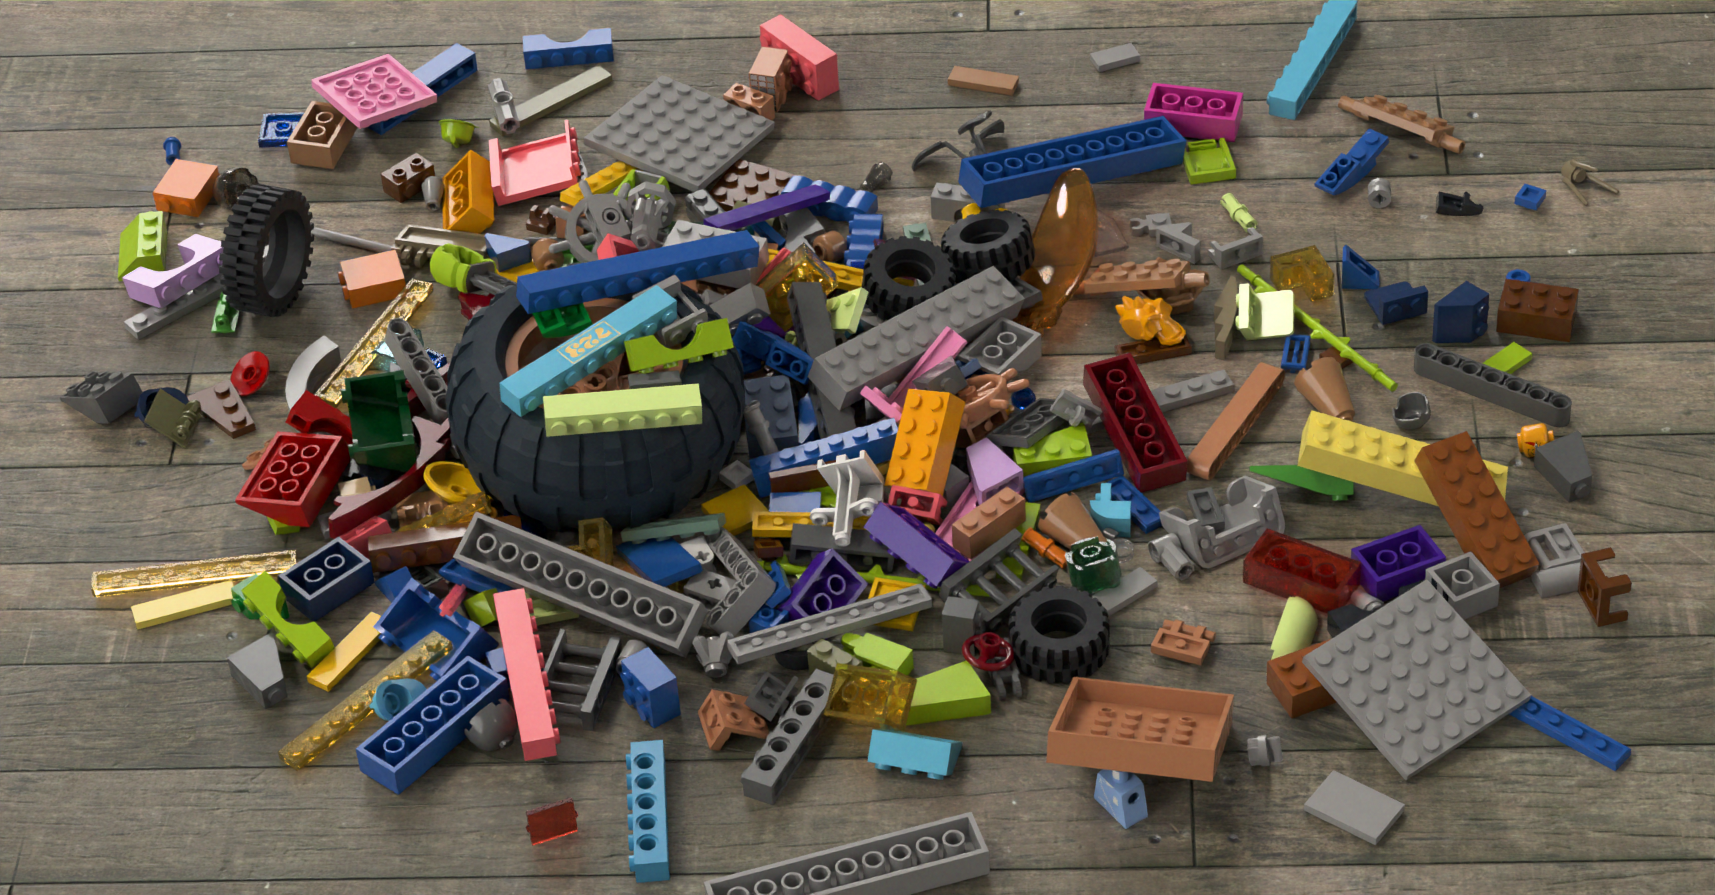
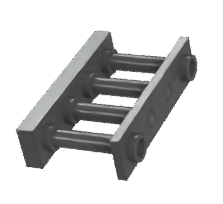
(992, 560)
(597, 691)

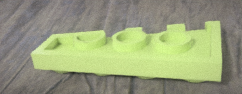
(847, 310)

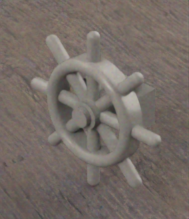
(604, 216)

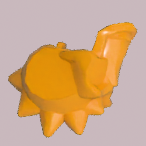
(1148, 319)

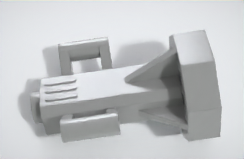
(646, 214)

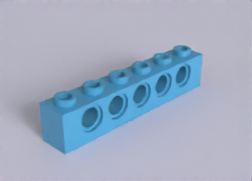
(649, 811)

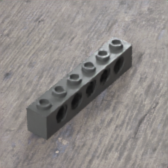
(789, 741)

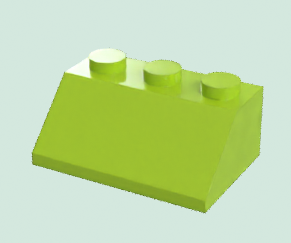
(143, 244)

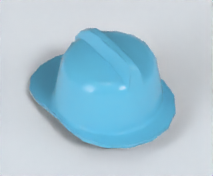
(394, 696)

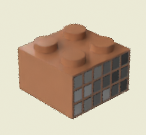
(772, 74)

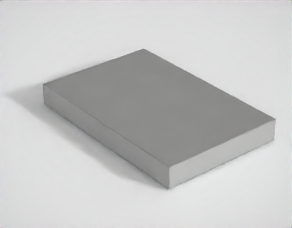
(1354, 807)

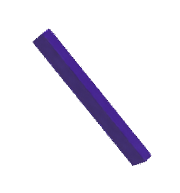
(769, 208)

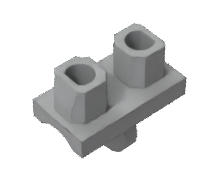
(1075, 409)

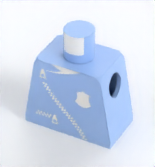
(1121, 796)

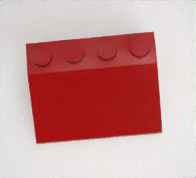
(295, 477)

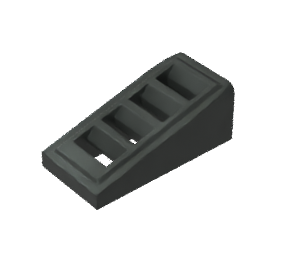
(430, 580)

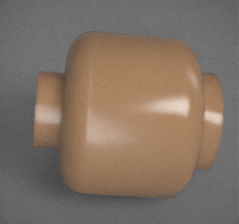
(830, 246)
(543, 258)

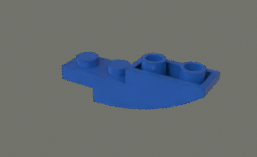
(1353, 166)
(774, 351)

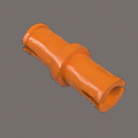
(1045, 547)

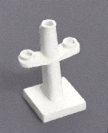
(845, 478)

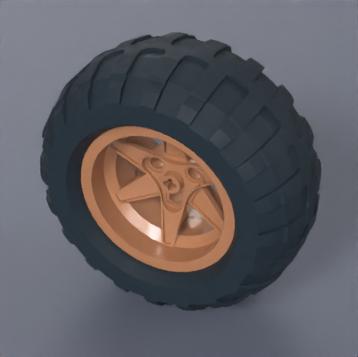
(590, 475)

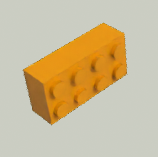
(925, 440)

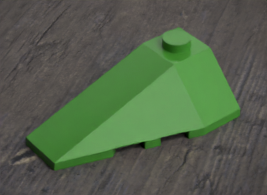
(1307, 479)

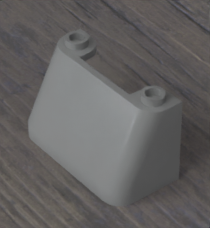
(1249, 512)

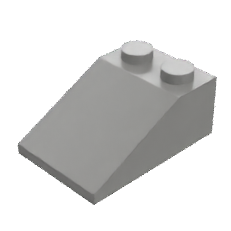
(1004, 347)

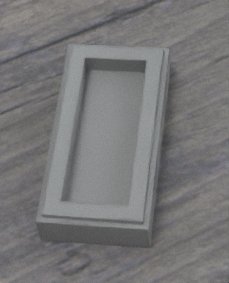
(1115, 57)

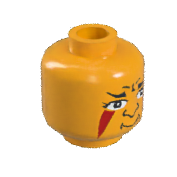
(1533, 437)

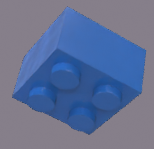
(650, 687)

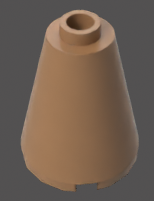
(1326, 388)
(1069, 521)

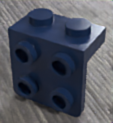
(1397, 302)

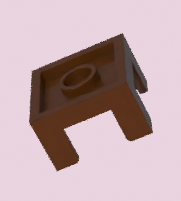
(1597, 588)

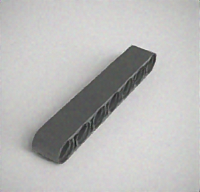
(1492, 385)

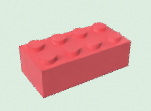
(813, 63)

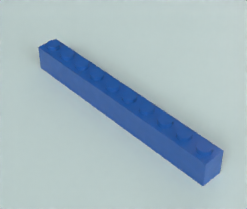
(636, 271)

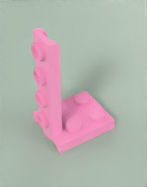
(946, 345)

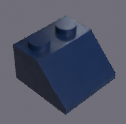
(1461, 315)

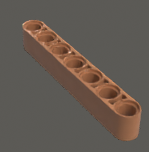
(1235, 421)

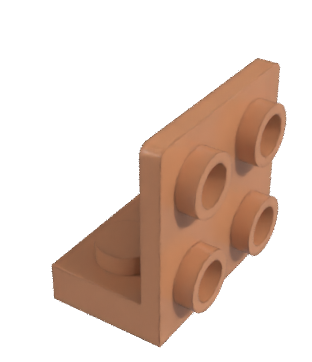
(727, 713)

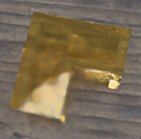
(1303, 269)
(595, 540)

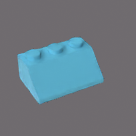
(913, 753)

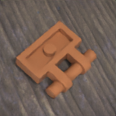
(1183, 641)

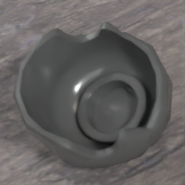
(1412, 411)

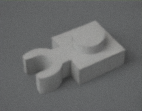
(1149, 225)

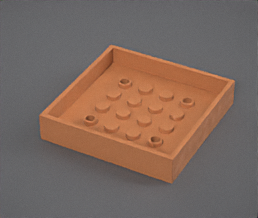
(1141, 729)

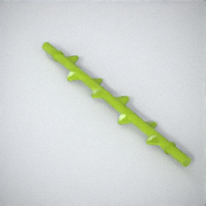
(1321, 332)
(869, 577)

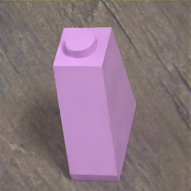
(991, 470)

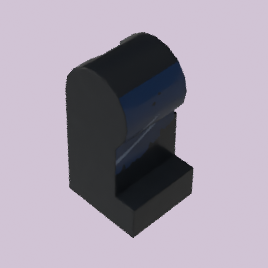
(376, 476)

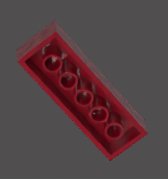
(1135, 422)

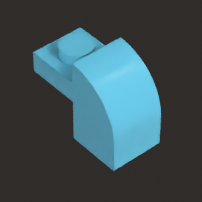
(1111, 513)

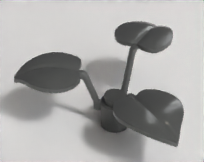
(993, 128)

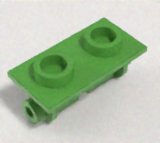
(225, 317)

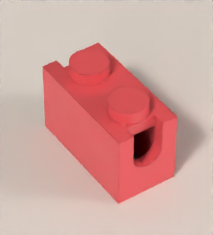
(921, 504)

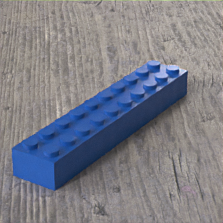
(1100, 153)

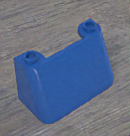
(417, 614)

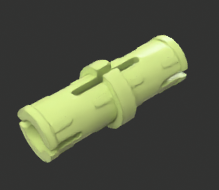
(1238, 212)

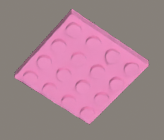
(374, 91)

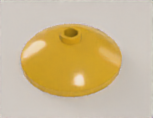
(450, 481)

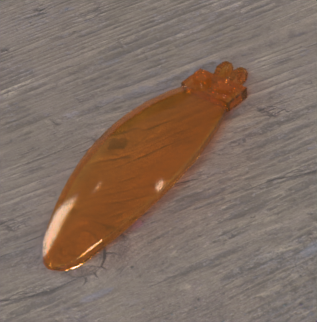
(1063, 248)

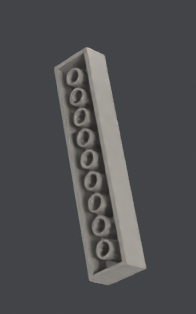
(898, 344)
(581, 584)
(881, 865)

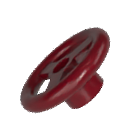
(989, 647)

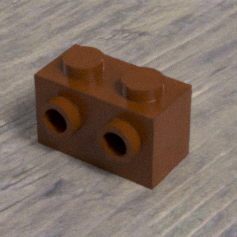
(406, 177)

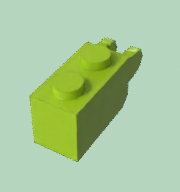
(878, 652)

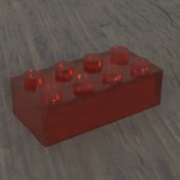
(1301, 570)

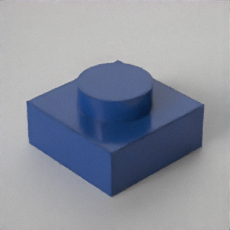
(1530, 197)

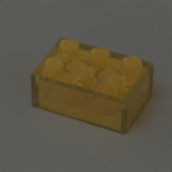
(799, 266)
(870, 697)

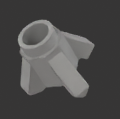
(713, 653)

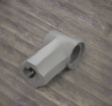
(1169, 552)

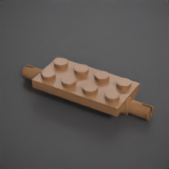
(1434, 130)
(1150, 275)

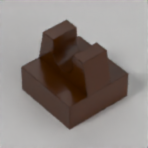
(540, 221)

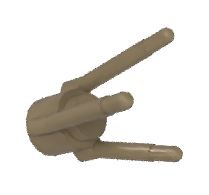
(1575, 172)

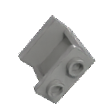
(679, 329)

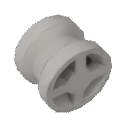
(1381, 187)

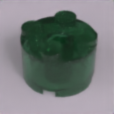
(1093, 565)

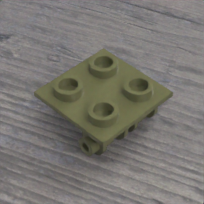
(173, 417)

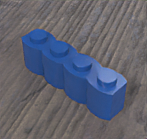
(843, 200)
(863, 232)

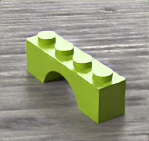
(710, 337)
(306, 640)

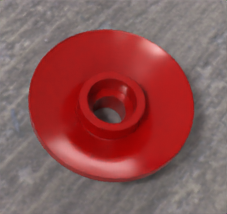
(250, 373)

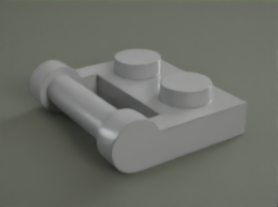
(1560, 543)

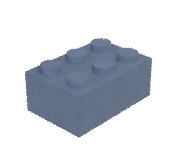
(776, 407)

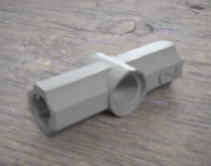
(503, 105)

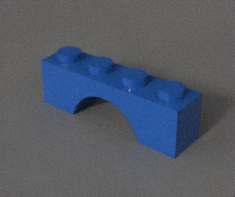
(544, 53)

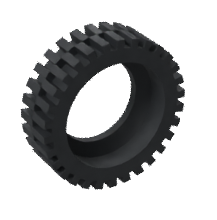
(286, 219)

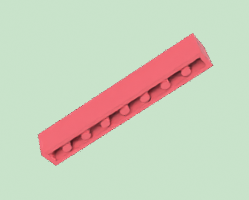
(525, 674)

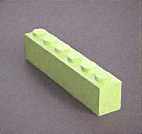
(622, 410)

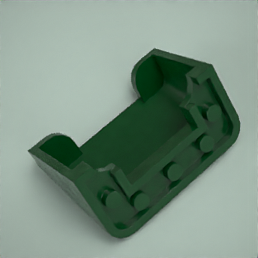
(380, 421)

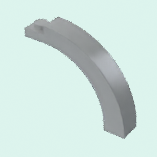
(310, 369)

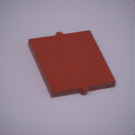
(551, 821)

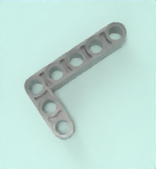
(413, 363)
(749, 591)

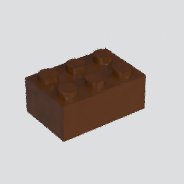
(1537, 310)

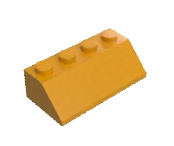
(468, 195)

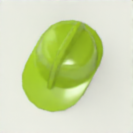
(456, 131)

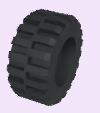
(987, 241)
(905, 259)
(1059, 611)

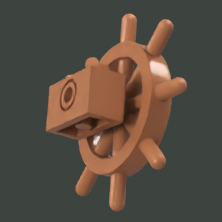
(986, 404)

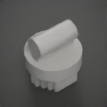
(1264, 750)

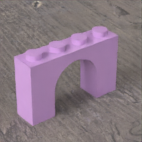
(162, 288)

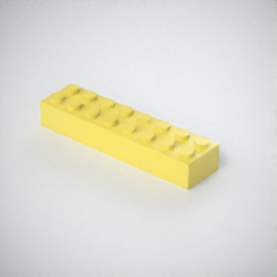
(1371, 457)

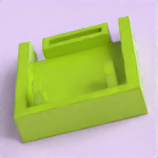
(1207, 162)

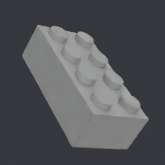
(688, 231)

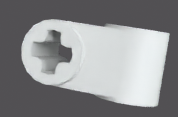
(700, 551)

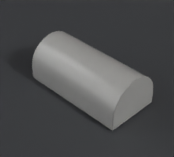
(1557, 580)

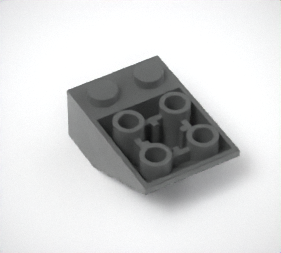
(103, 395)

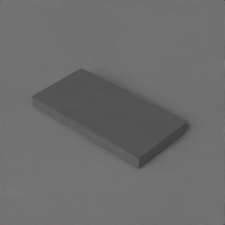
(1027, 425)

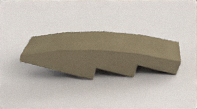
(1225, 319)

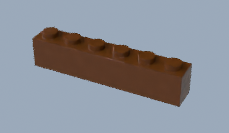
(421, 545)

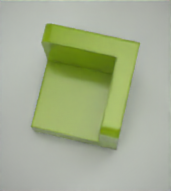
(482, 607)

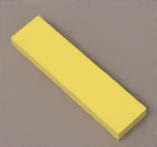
(182, 604)

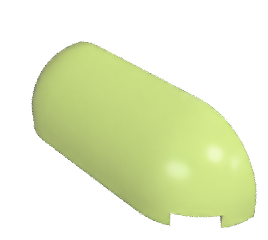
(1295, 627)

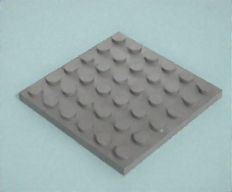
(679, 133)
(1416, 679)

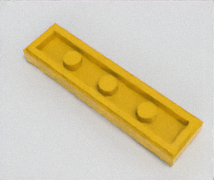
(346, 654)

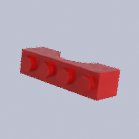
(315, 415)

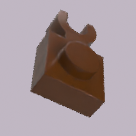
(768, 548)

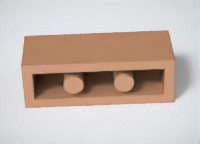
(988, 522)

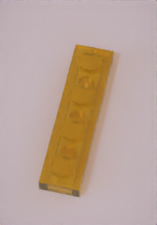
(454, 513)

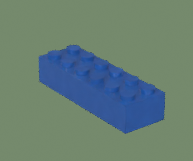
(430, 725)

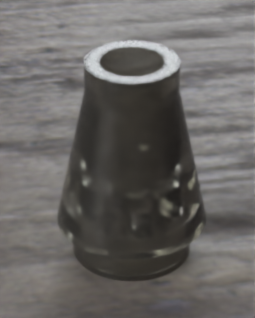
(877, 177)

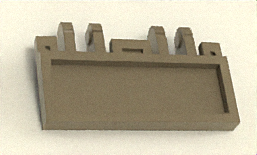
(422, 241)

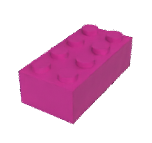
(1197, 111)

